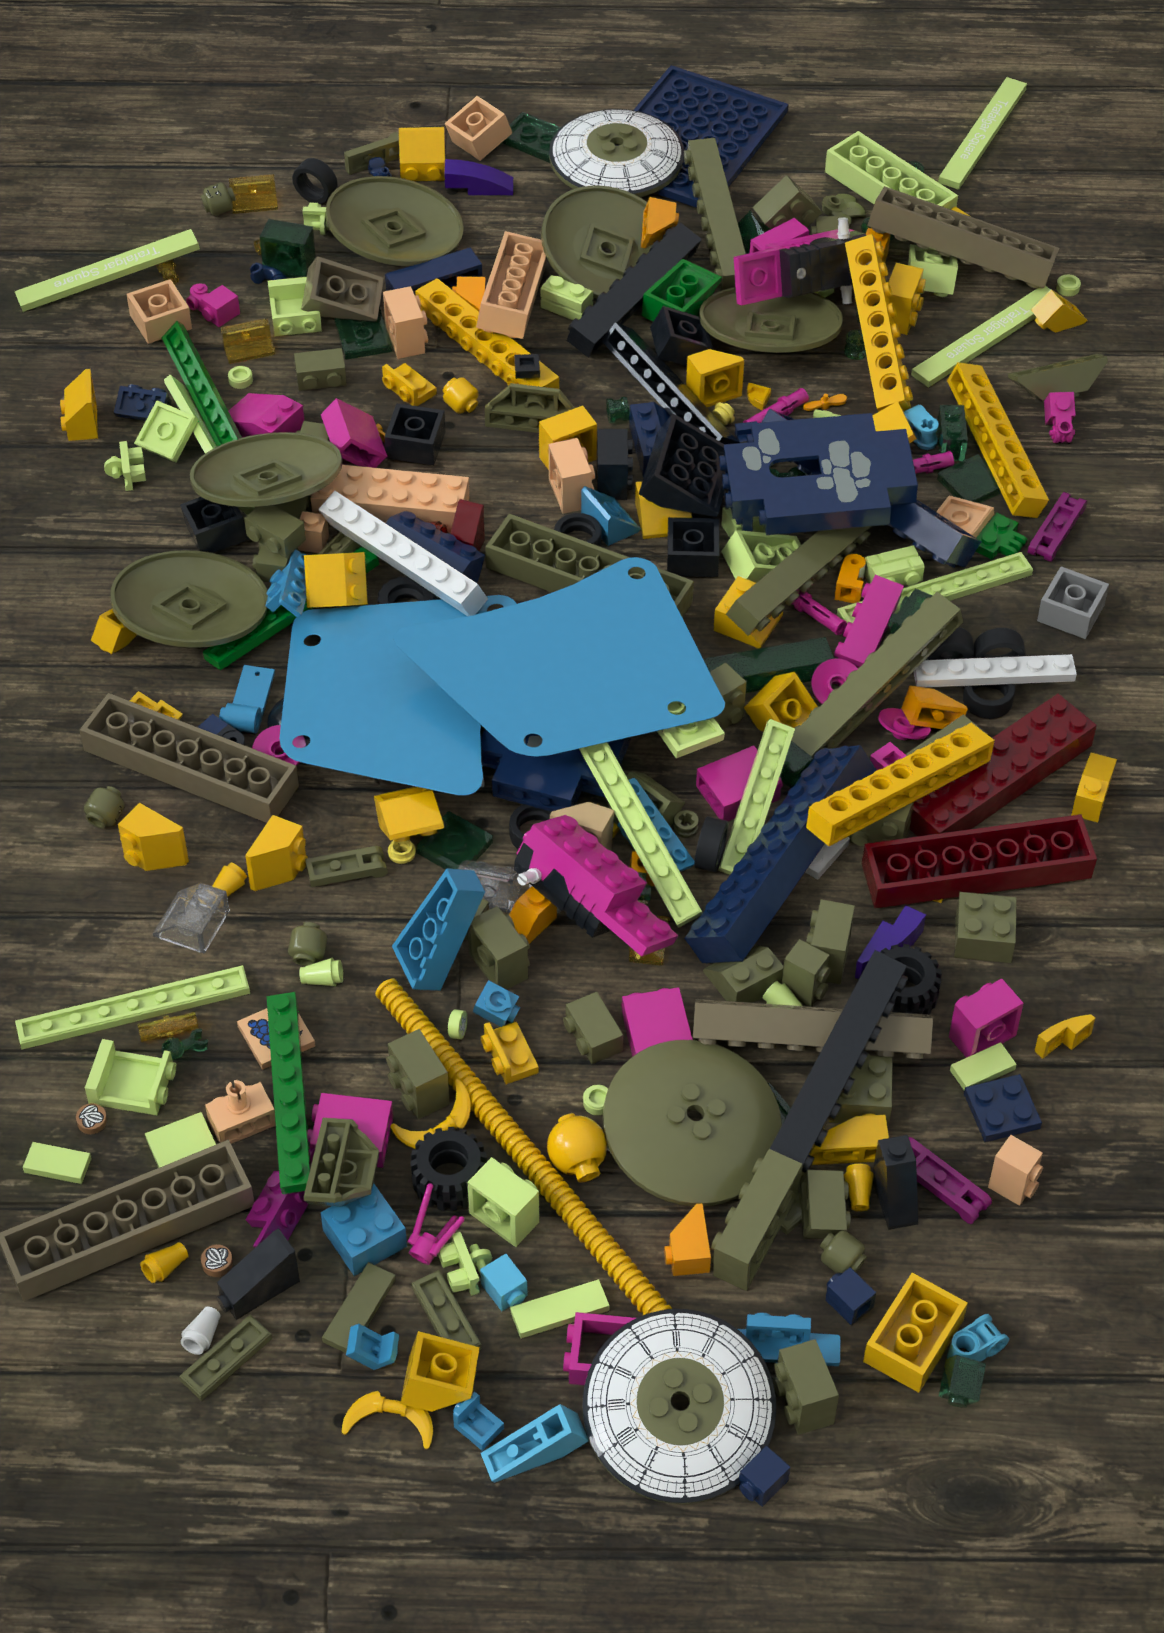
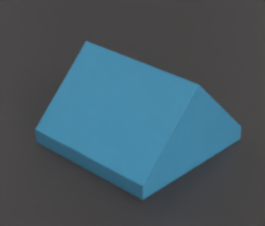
(613, 519)

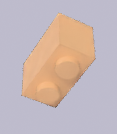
(1016, 1170)

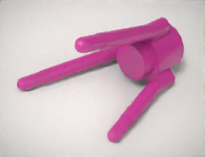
(427, 1246)

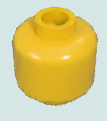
(460, 395)

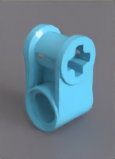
(923, 426)
(979, 1338)

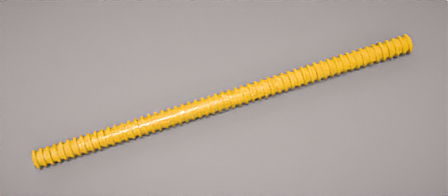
(526, 1155)

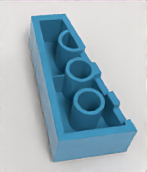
(438, 929)

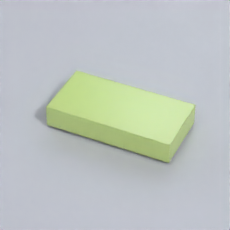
(983, 1066)
(57, 1163)

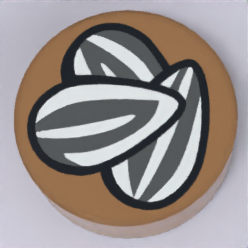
(91, 1118)
(216, 1260)

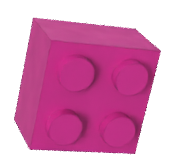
(985, 1018)

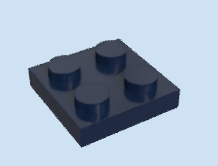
(1002, 1108)

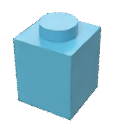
(504, 1282)

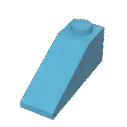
(535, 1444)

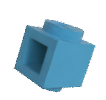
(497, 1004)

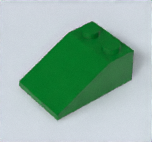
(681, 289)

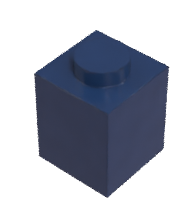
(850, 1295)
(763, 1476)

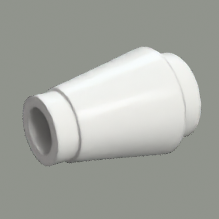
(200, 1332)

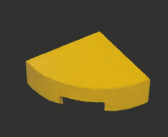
(758, 395)

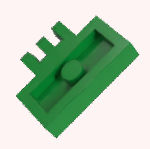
(1000, 537)

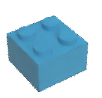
(364, 1231)

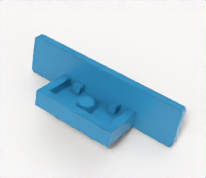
(289, 586)
(674, 846)
(779, 1332)

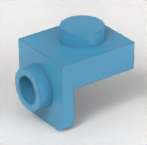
(372, 1348)
(476, 1422)

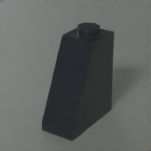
(896, 1181)
(259, 1276)

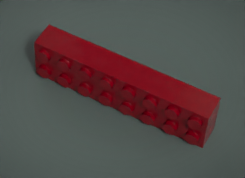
(1018, 761)
(978, 861)

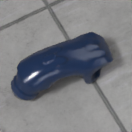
(378, 168)
(263, 272)

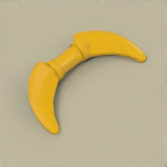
(457, 1118)
(375, 1403)

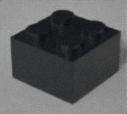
(678, 335)
(415, 434)
(614, 463)
(213, 524)
(693, 546)

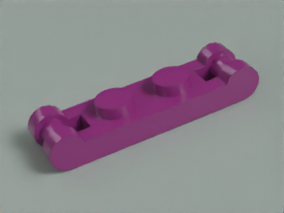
(1057, 526)
(949, 1184)

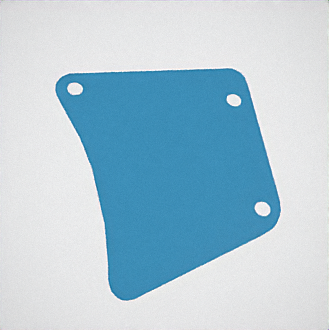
(572, 664)
(374, 706)

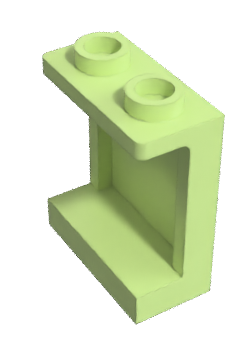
(286, 306)
(129, 1080)

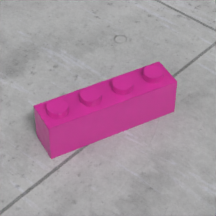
(870, 620)

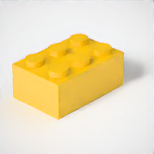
(915, 1332)

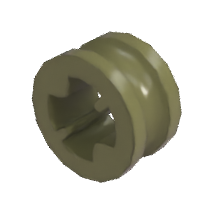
(689, 830)

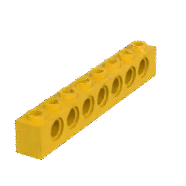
(859, 254)
(492, 349)
(997, 441)
(899, 784)

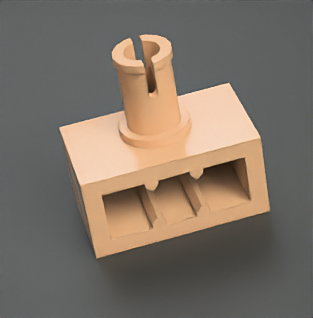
(241, 1112)

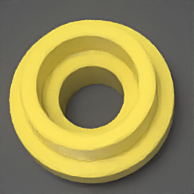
(724, 413)
(406, 847)

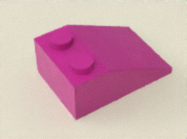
(267, 414)

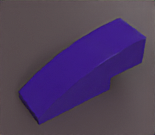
(477, 178)
(904, 931)

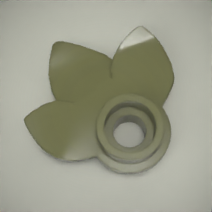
(842, 205)

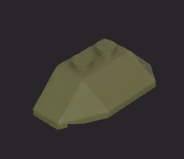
(1065, 376)
(523, 407)
(341, 1164)

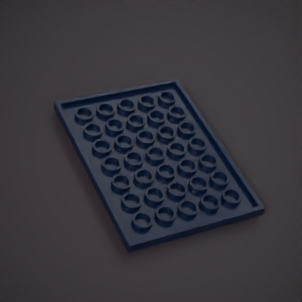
(711, 109)

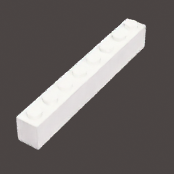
(403, 554)

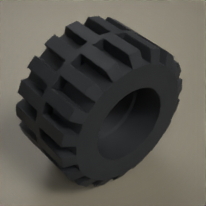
(922, 973)
(443, 1148)

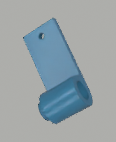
(249, 700)

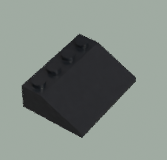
(684, 469)

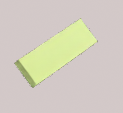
(558, 1308)

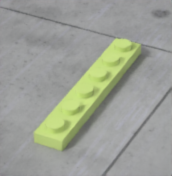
(758, 792)

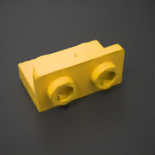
(408, 384)
(509, 1051)

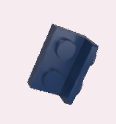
(137, 402)

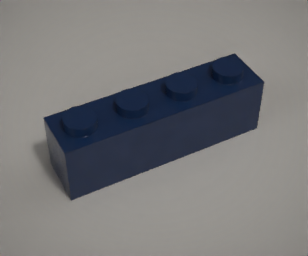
(445, 268)

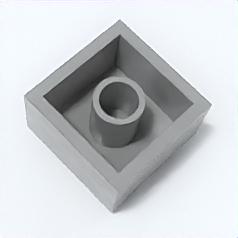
(1073, 602)

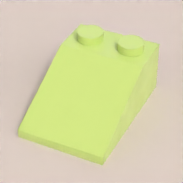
(938, 269)
(756, 554)

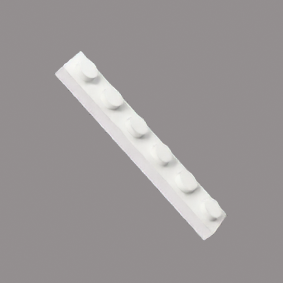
(995, 671)

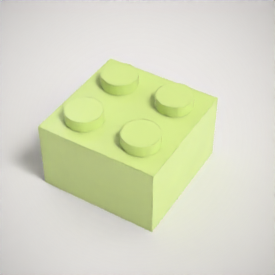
(503, 1201)

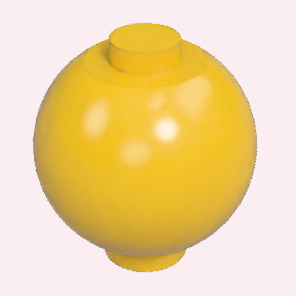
(577, 1147)

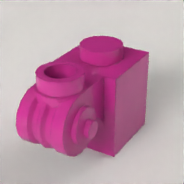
(217, 306)
(1059, 412)

